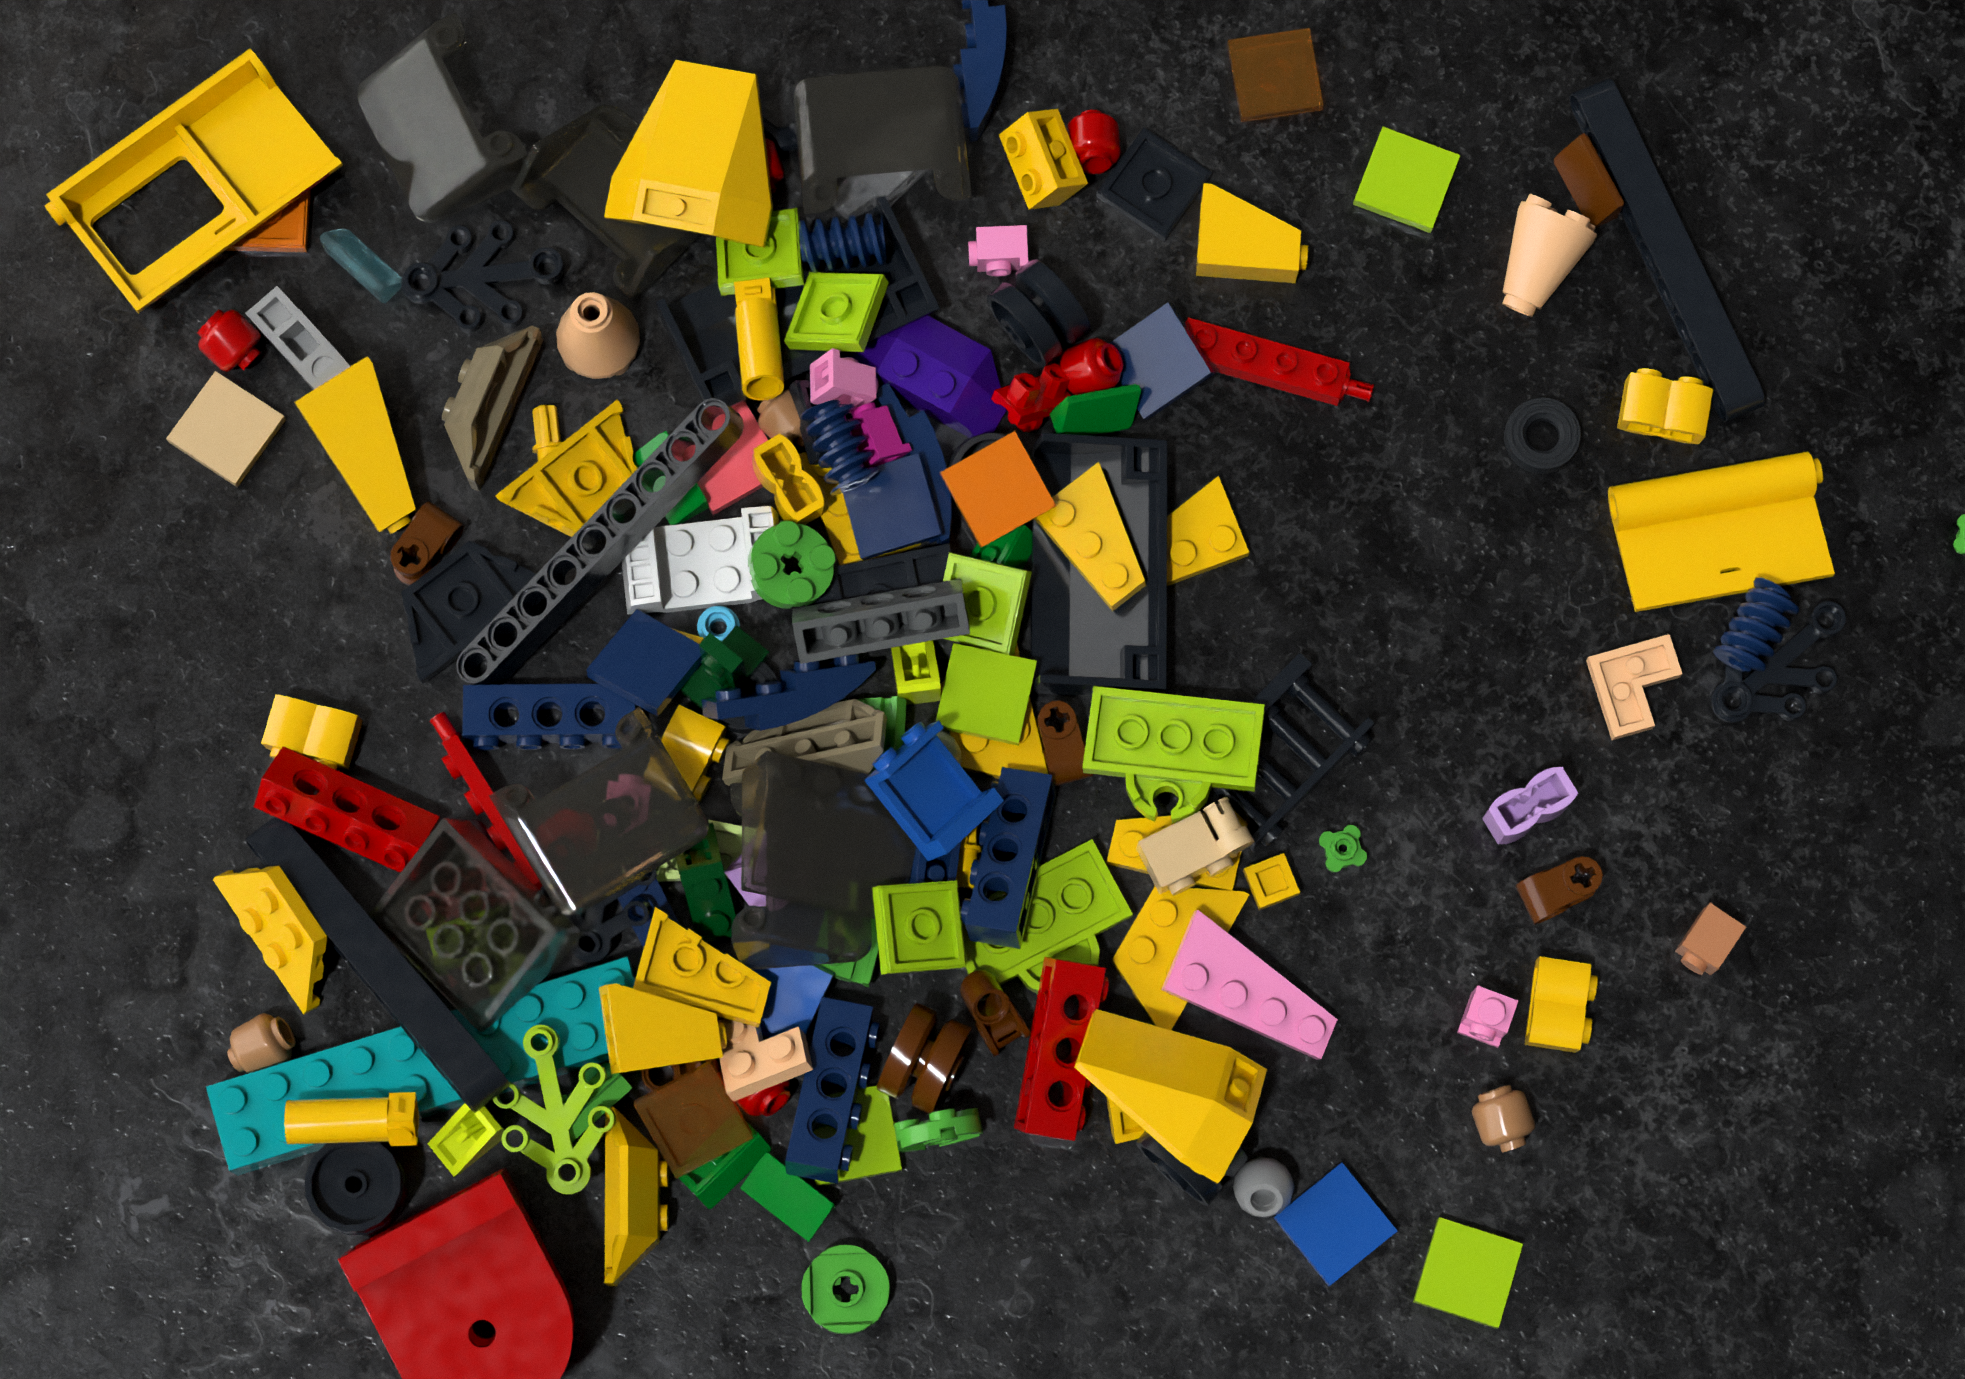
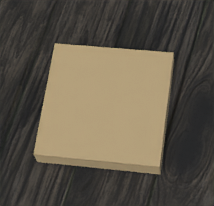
(226, 429)

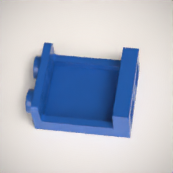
(930, 791)

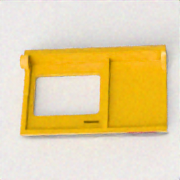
(239, 141)

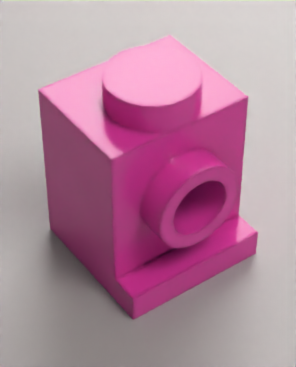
(880, 434)

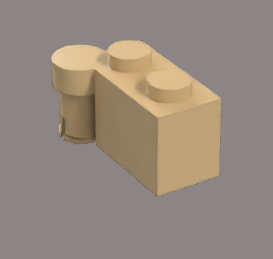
(1194, 847)

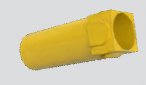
(758, 339)
(353, 1120)

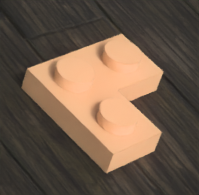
(1620, 682)
(757, 1064)

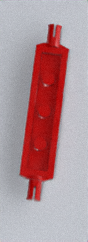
(1277, 364)
(461, 764)

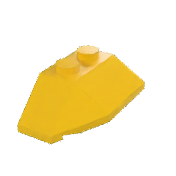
(631, 1198)

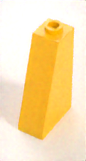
(359, 439)

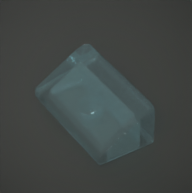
(361, 263)

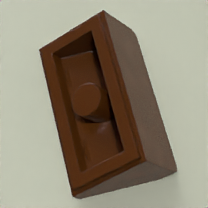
(1589, 181)

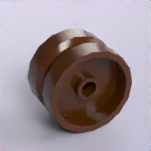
(928, 1060)

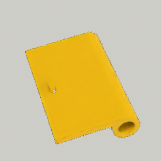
(1738, 517)

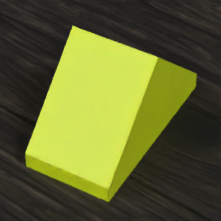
(916, 673)
(466, 1138)

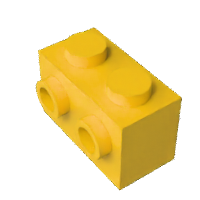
(1043, 159)

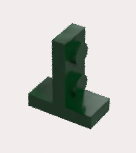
(724, 664)
(707, 889)

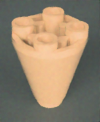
(1543, 253)
(597, 336)

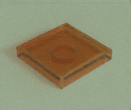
(1275, 75)
(693, 1119)

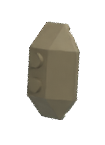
(488, 398)
(840, 736)

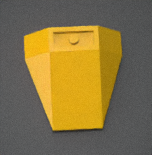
(698, 158)
(1175, 1086)

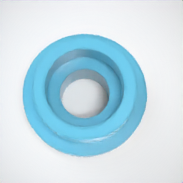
(713, 615)

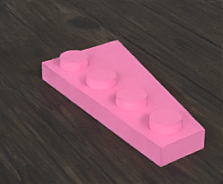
(1239, 986)

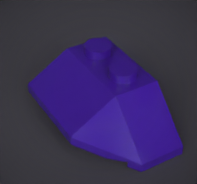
(938, 373)

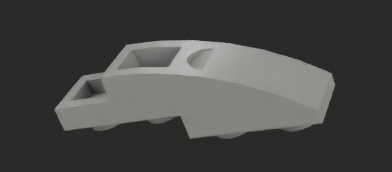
(297, 338)

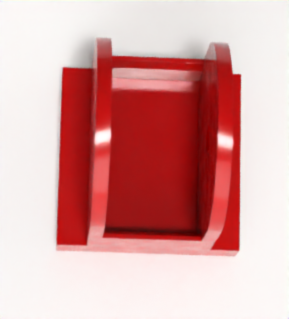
(462, 1265)

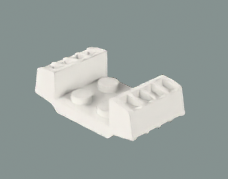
(695, 564)

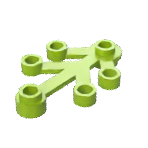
(557, 1117)

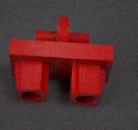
(1032, 397)

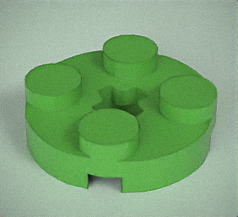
(814, 559)
(942, 1129)
(863, 1272)

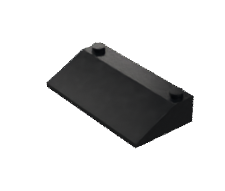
(705, 322)
(1072, 628)

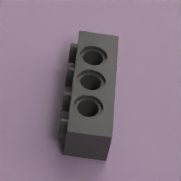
(880, 621)

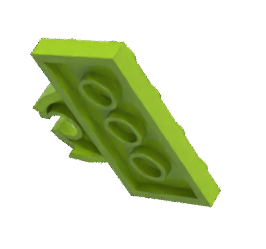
(1173, 746)
(1068, 909)

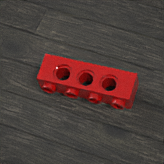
(343, 810)
(1042, 1067)

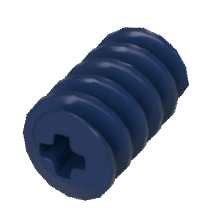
(842, 243)
(839, 444)
(1756, 626)

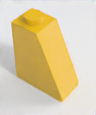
(1245, 241)
(656, 1031)

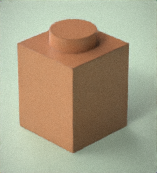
(1709, 940)

